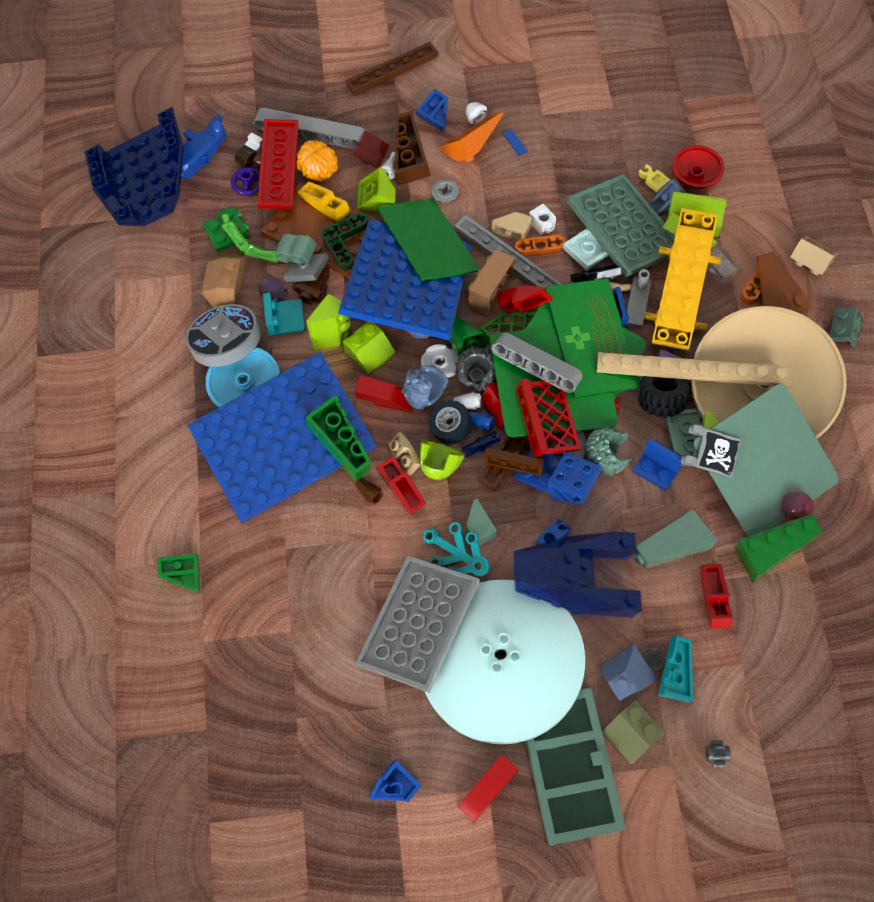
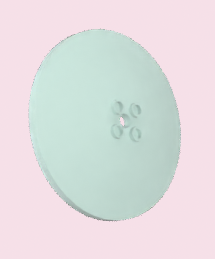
(526, 690)

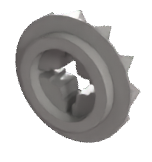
(441, 185)

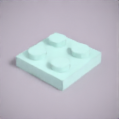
(585, 249)

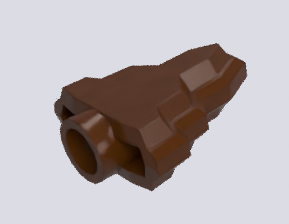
(313, 290)

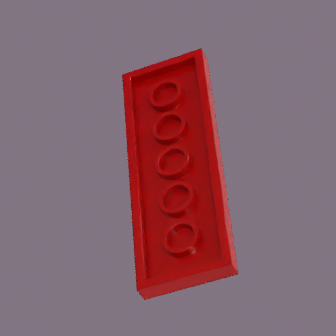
(278, 164)

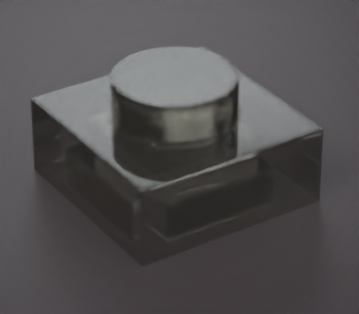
(655, 659)

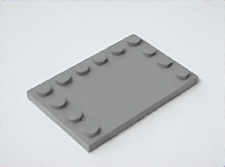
(418, 623)

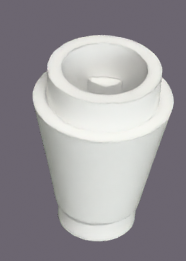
(470, 401)

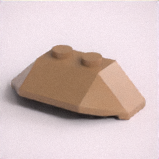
(224, 279)

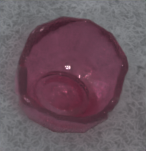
(796, 505)

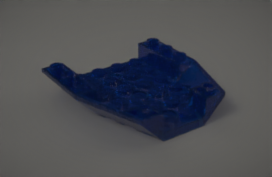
(120, 173)

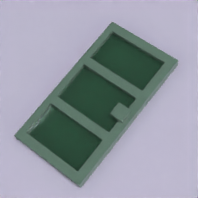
(575, 776)

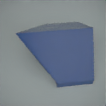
(395, 784)

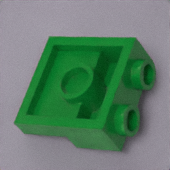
(216, 233)

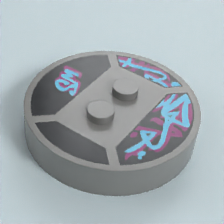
(223, 335)

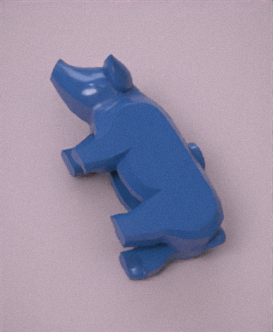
(201, 146)

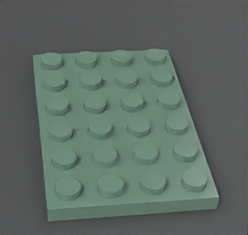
(623, 224)

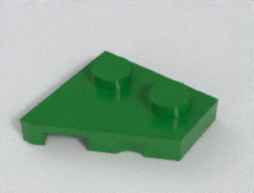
(180, 570)

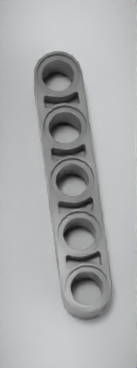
(537, 362)

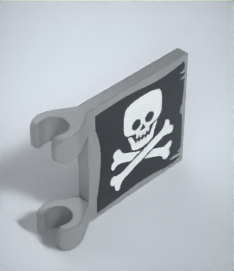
(716, 451)

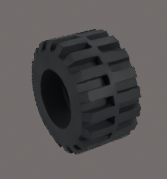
(663, 396)

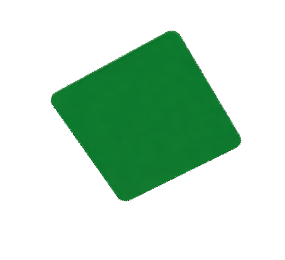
(587, 412)

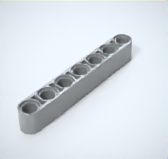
(315, 128)

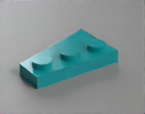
(677, 672)

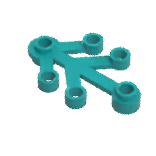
(459, 552)

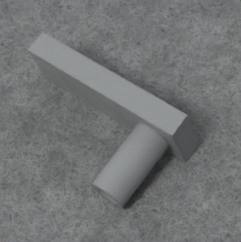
(638, 299)

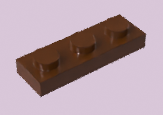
(514, 461)

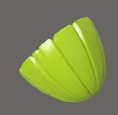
(439, 460)

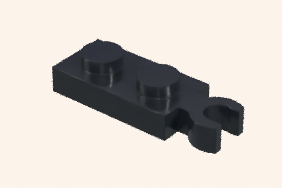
(606, 272)

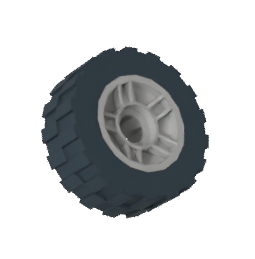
(447, 412)

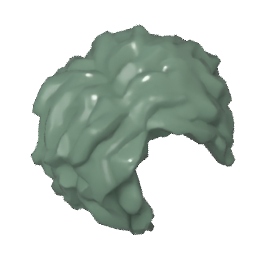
(602, 450)

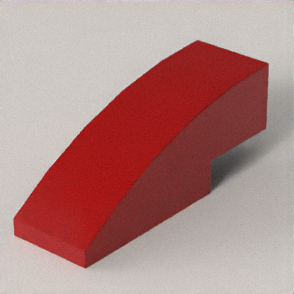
(523, 298)
(382, 394)
(401, 485)
(716, 596)
(488, 788)

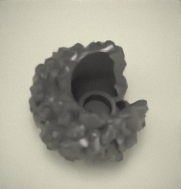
(476, 368)

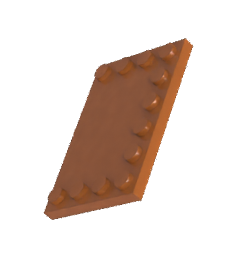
(307, 220)

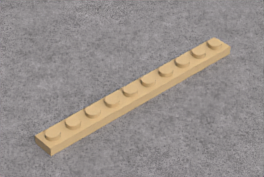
(693, 369)

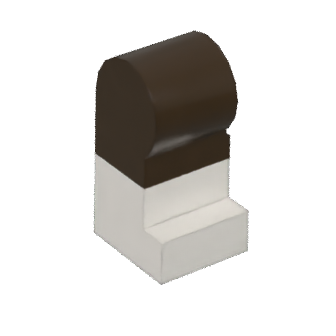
(249, 150)

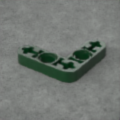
(337, 239)

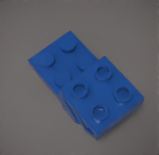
(563, 477)

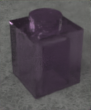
(274, 286)

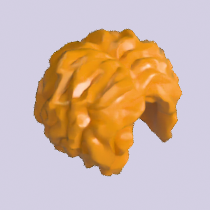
(316, 161)

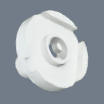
(443, 353)

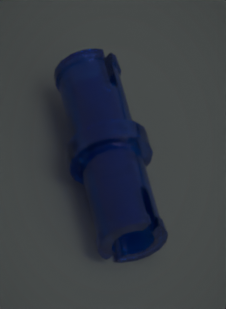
(480, 444)

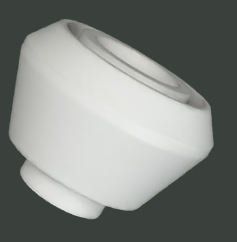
(476, 112)

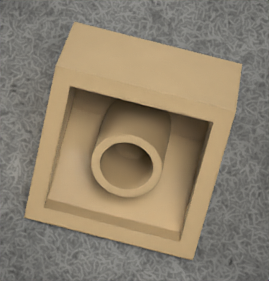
(813, 255)

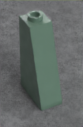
(677, 540)

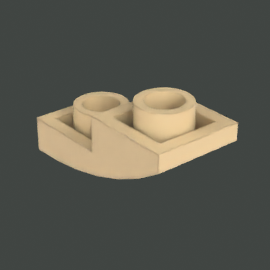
(403, 451)

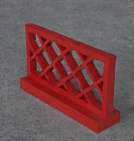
(532, 416)

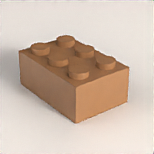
(490, 281)

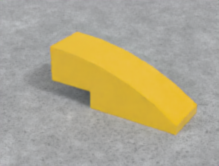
(324, 201)

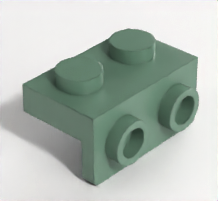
(846, 325)

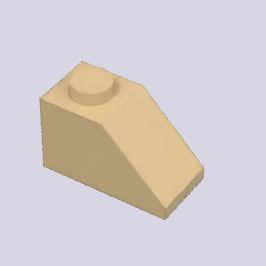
(512, 226)

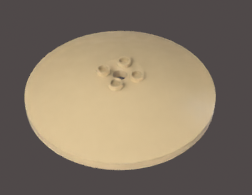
(780, 339)

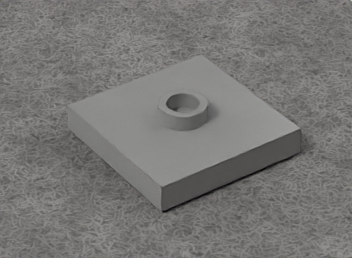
(308, 271)

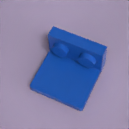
(658, 464)

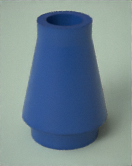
(483, 421)

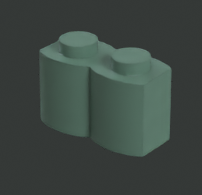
(295, 249)

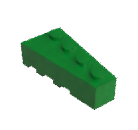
(338, 436)
(775, 545)

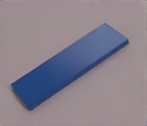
(514, 142)

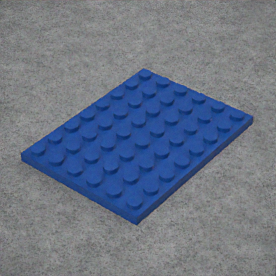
(390, 293)
(262, 439)

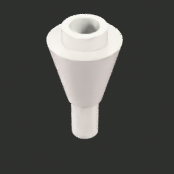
(389, 166)

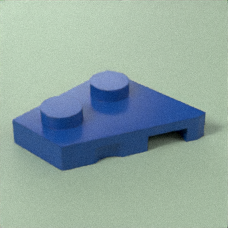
(434, 109)

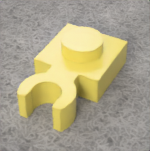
(655, 180)

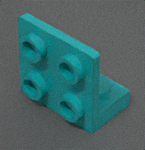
(283, 316)

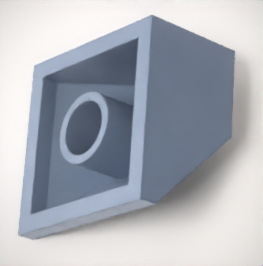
(628, 673)

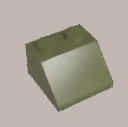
(633, 732)

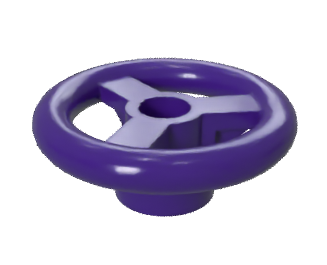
(247, 177)

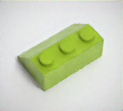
(699, 203)
(326, 326)

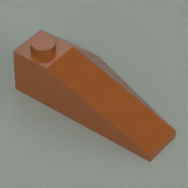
(778, 285)

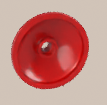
(698, 167)

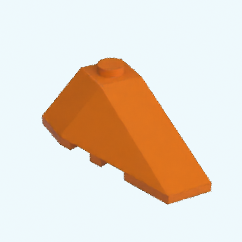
(471, 140)

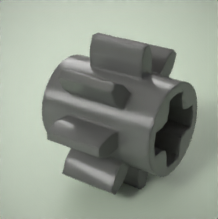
(718, 753)

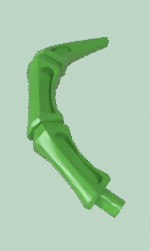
(244, 245)

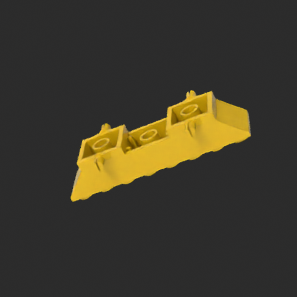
(684, 280)

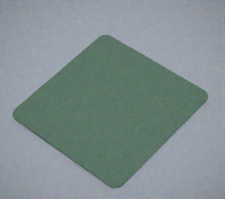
(773, 459)

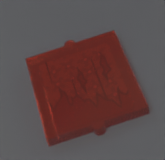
(371, 149)

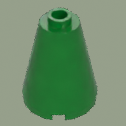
(466, 335)

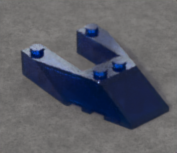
(564, 574)

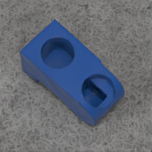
(553, 532)

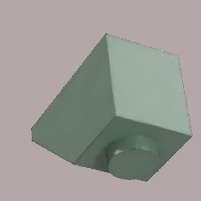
(480, 524)

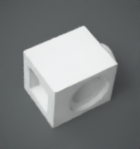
(542, 219)

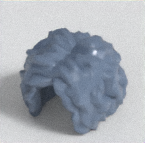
(424, 386)

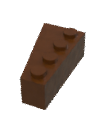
(410, 156)

